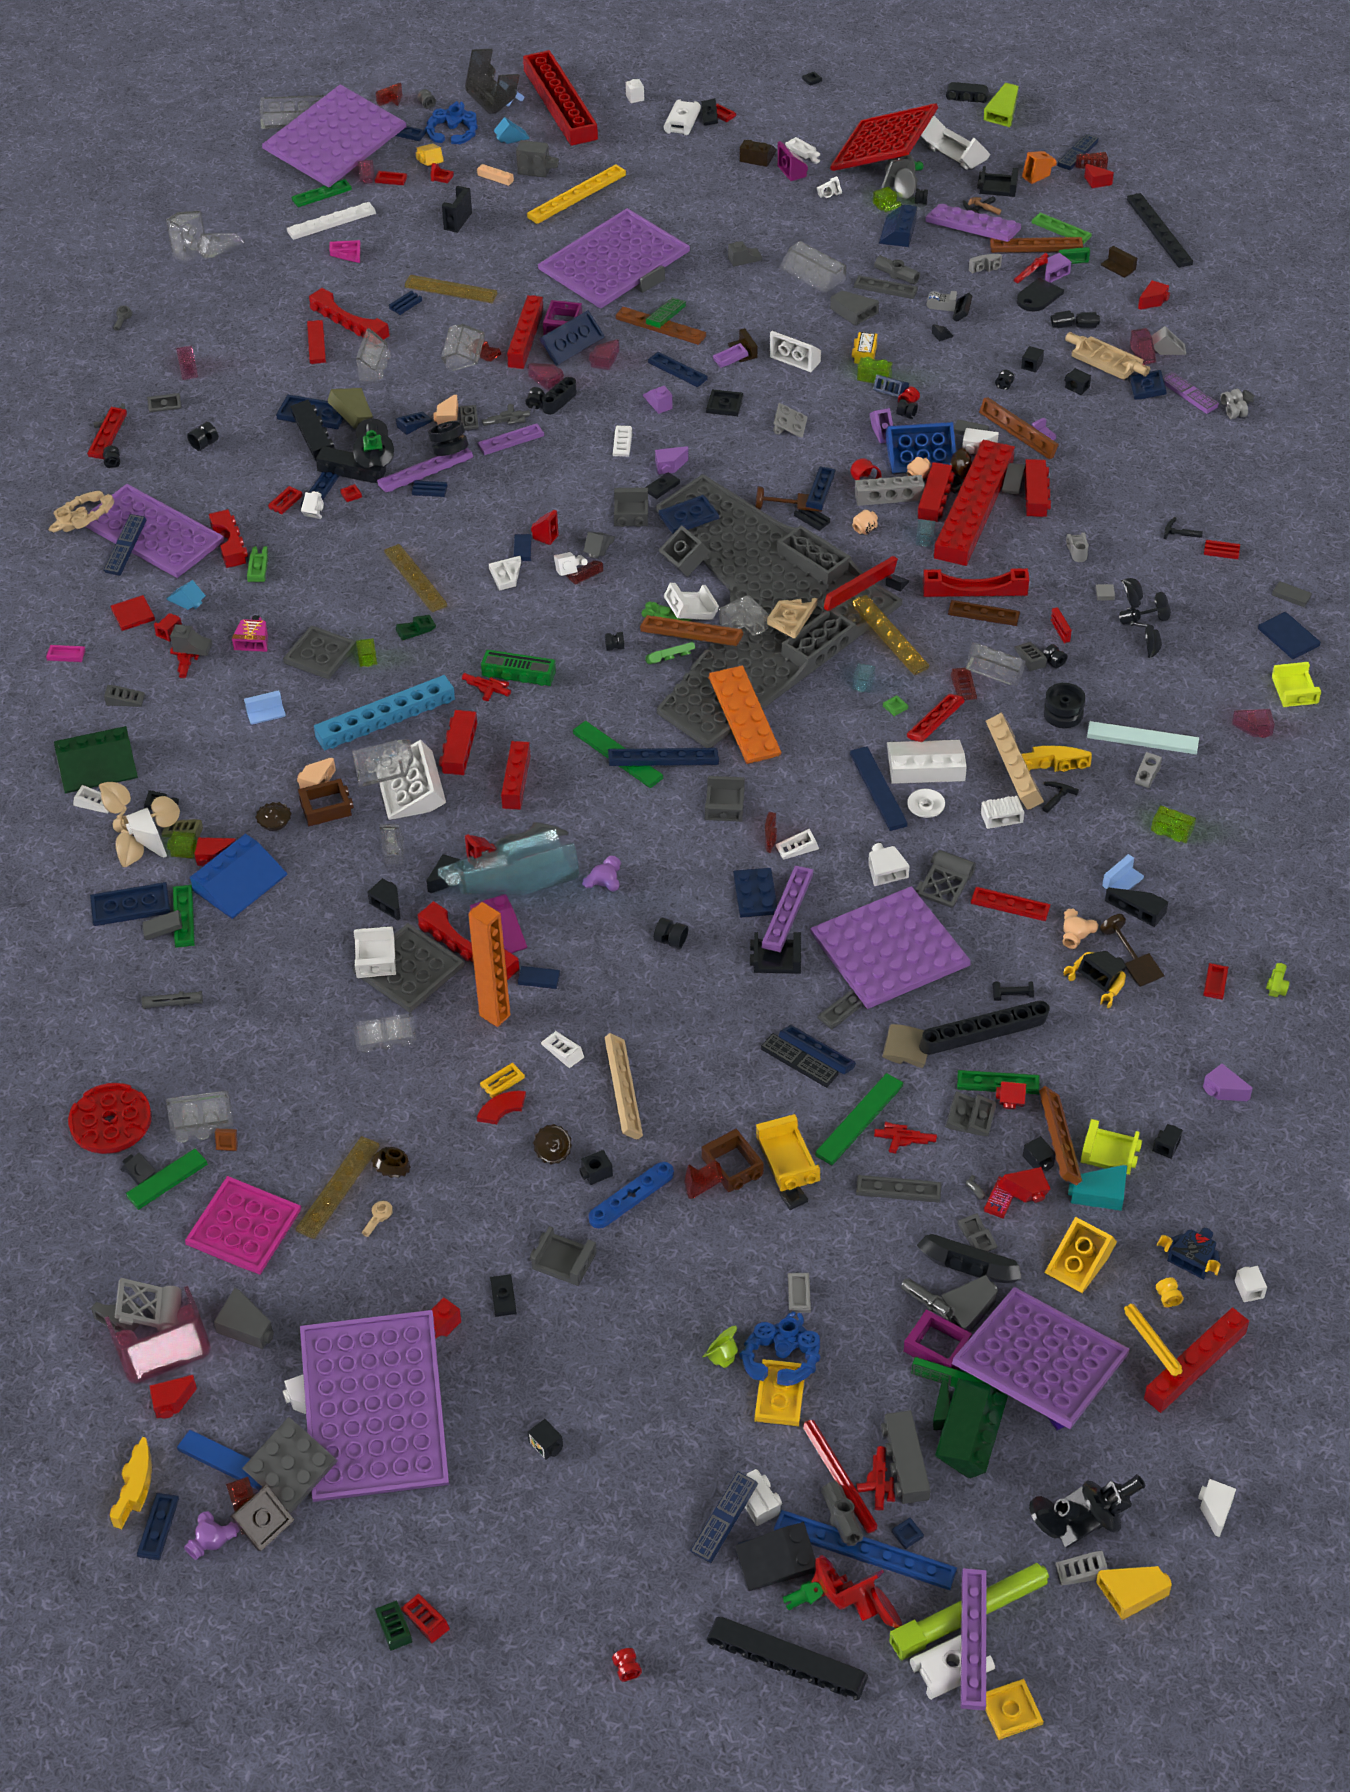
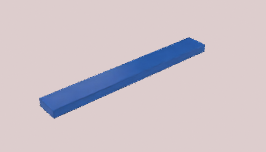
(874, 1552)

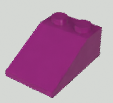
(512, 934)

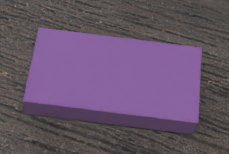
(730, 355)

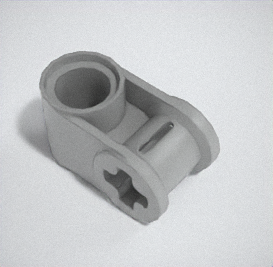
(1078, 546)

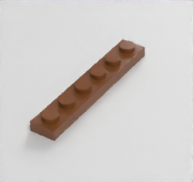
(1035, 244)
(669, 328)
(1018, 428)
(692, 630)
(1060, 1136)

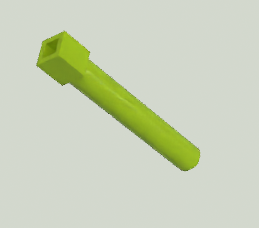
(916, 1635)

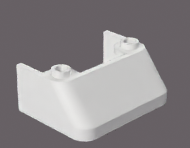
(953, 145)

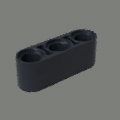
(974, 92)
(559, 395)

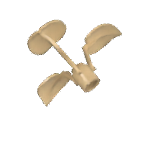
(114, 799)

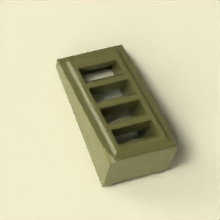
(194, 824)

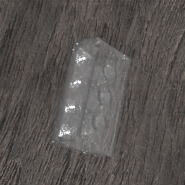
(813, 267)

